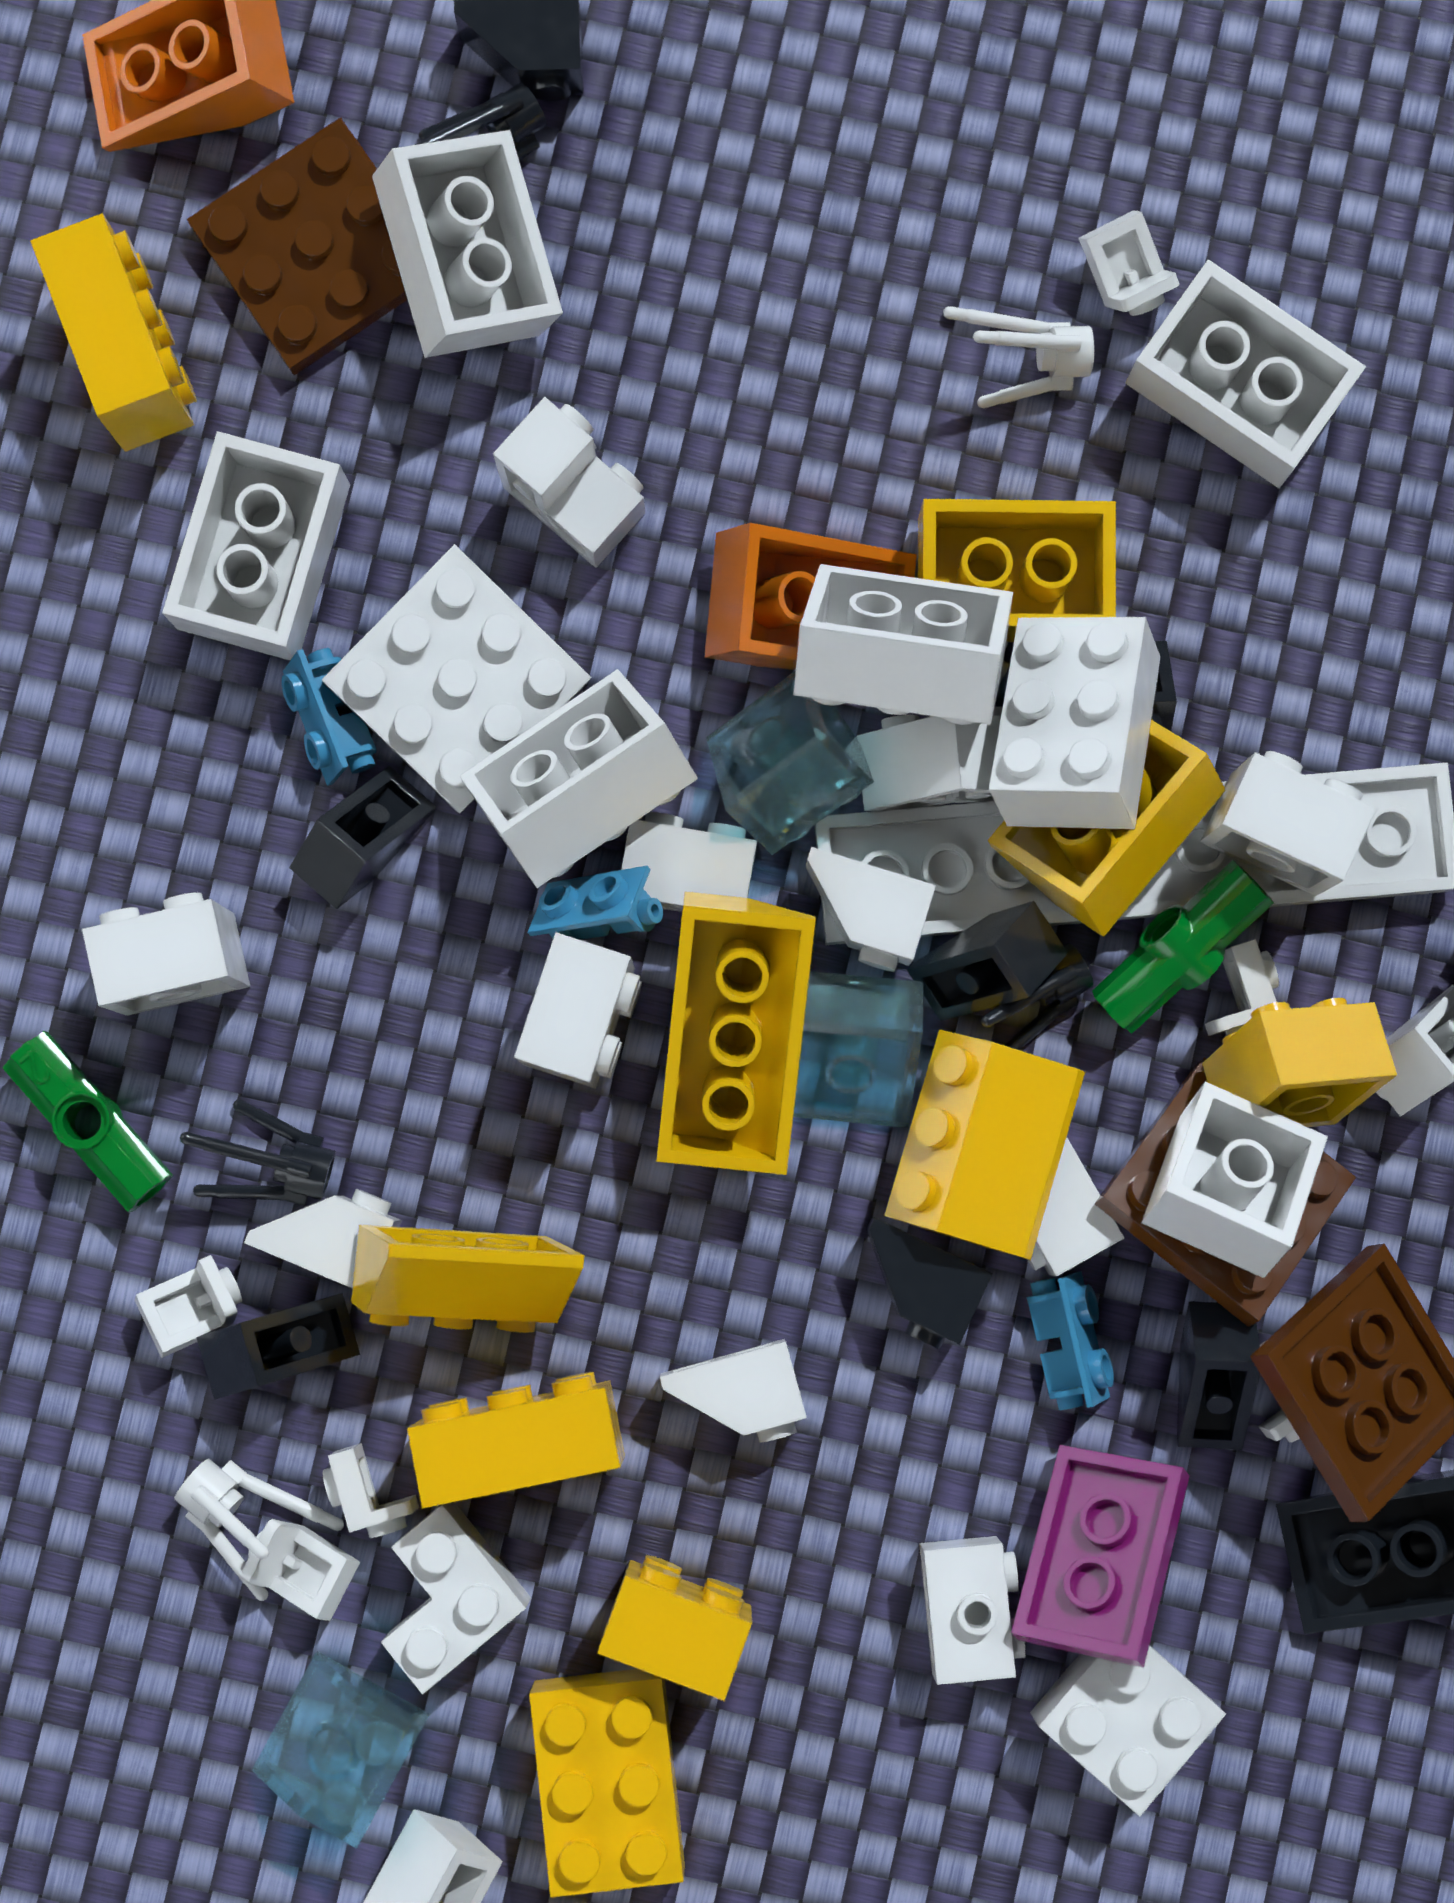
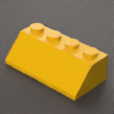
(735, 1034)

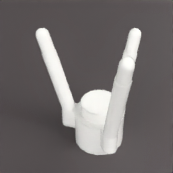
(1059, 347)
(212, 1499)

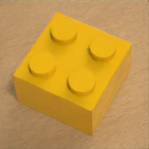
(1305, 1060)
(677, 1627)

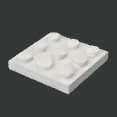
(454, 675)

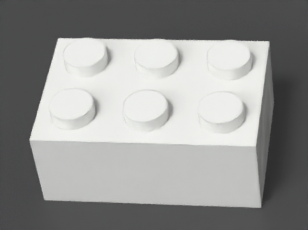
(466, 243)
(1244, 374)
(256, 546)
(903, 644)
(1075, 722)
(579, 777)

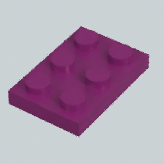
(1101, 1555)

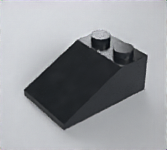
(1374, 1569)

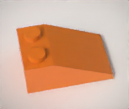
(186, 70)
(765, 583)

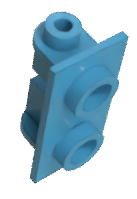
(329, 738)
(595, 903)
(1080, 1363)

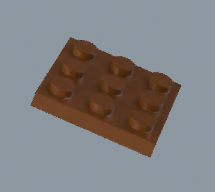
(307, 246)
(1234, 1288)
(1363, 1382)

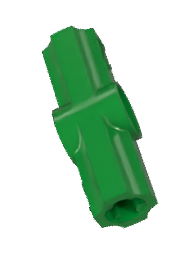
(1182, 947)
(59, 1093)

